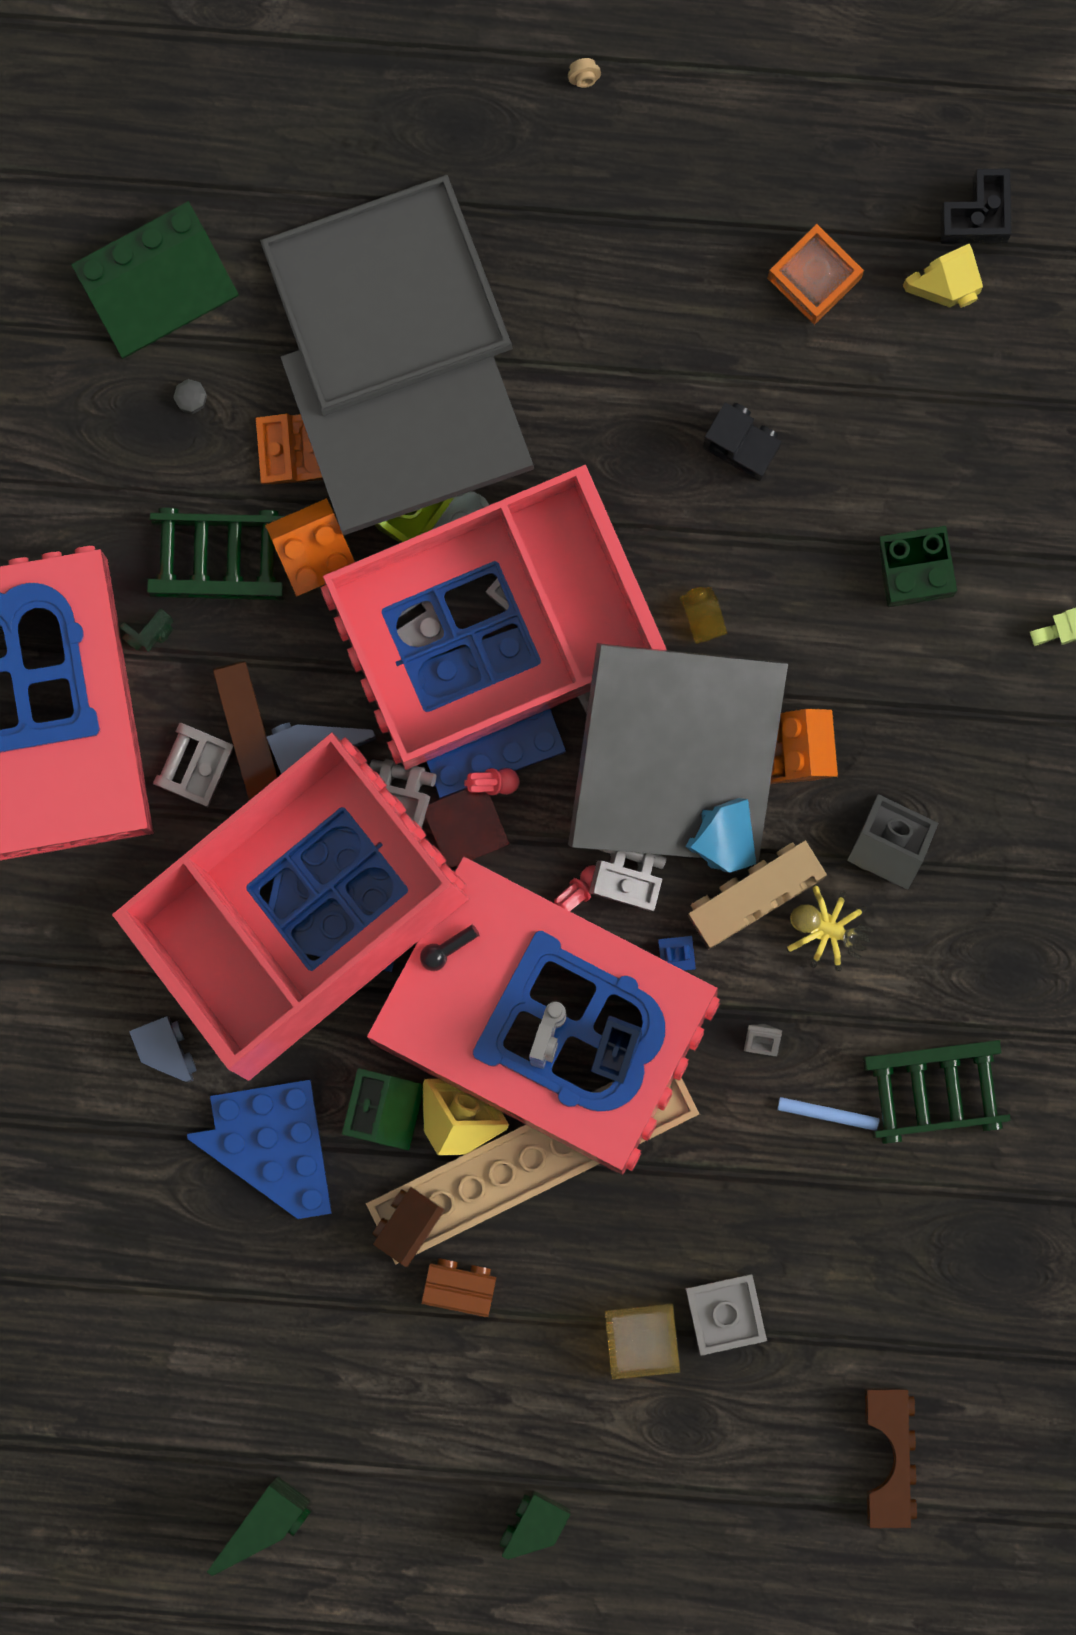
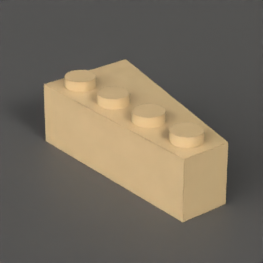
(757, 894)

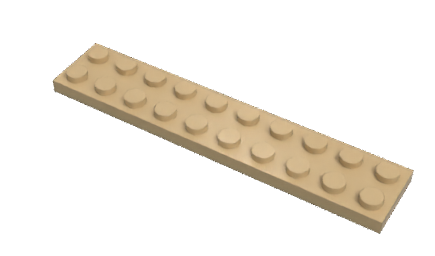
(510, 1173)

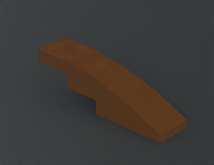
(246, 726)

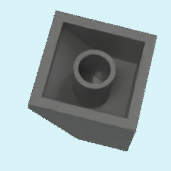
(893, 842)

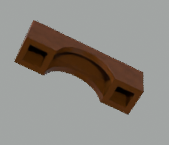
(890, 1502)

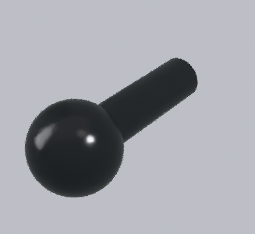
(434, 956)

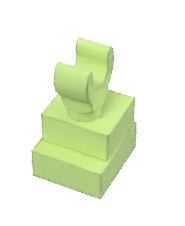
(1064, 628)

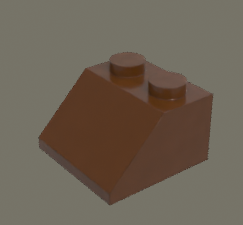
(408, 1225)

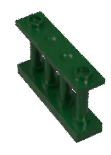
(199, 584)
(949, 1059)

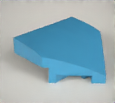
(726, 837)

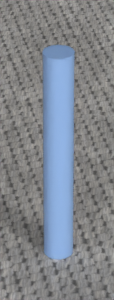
(828, 1114)

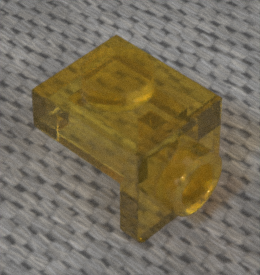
(703, 614)

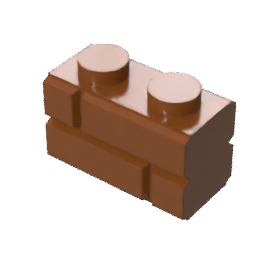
(459, 1288)

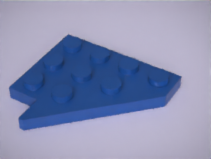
(272, 1144)

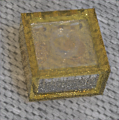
(642, 1341)

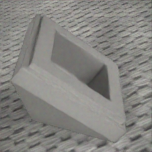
(763, 1039)

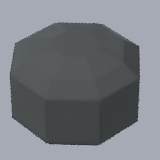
(190, 396)

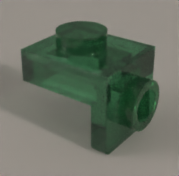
(156, 630)

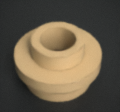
(584, 72)

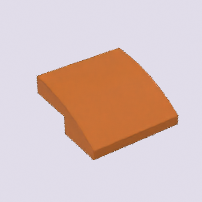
(285, 450)

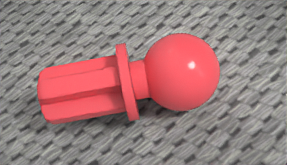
(493, 781)
(577, 891)

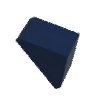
(616, 1049)

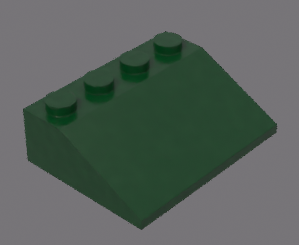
(155, 280)
(274, 1515)

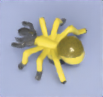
(823, 926)

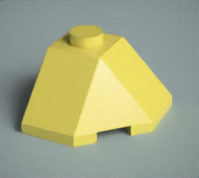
(948, 279)
(456, 1120)

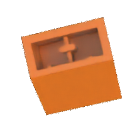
(805, 747)

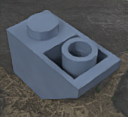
(160, 1048)

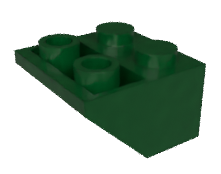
(917, 566)
(383, 1109)
(537, 1527)

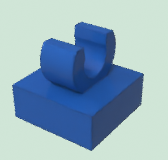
(678, 952)

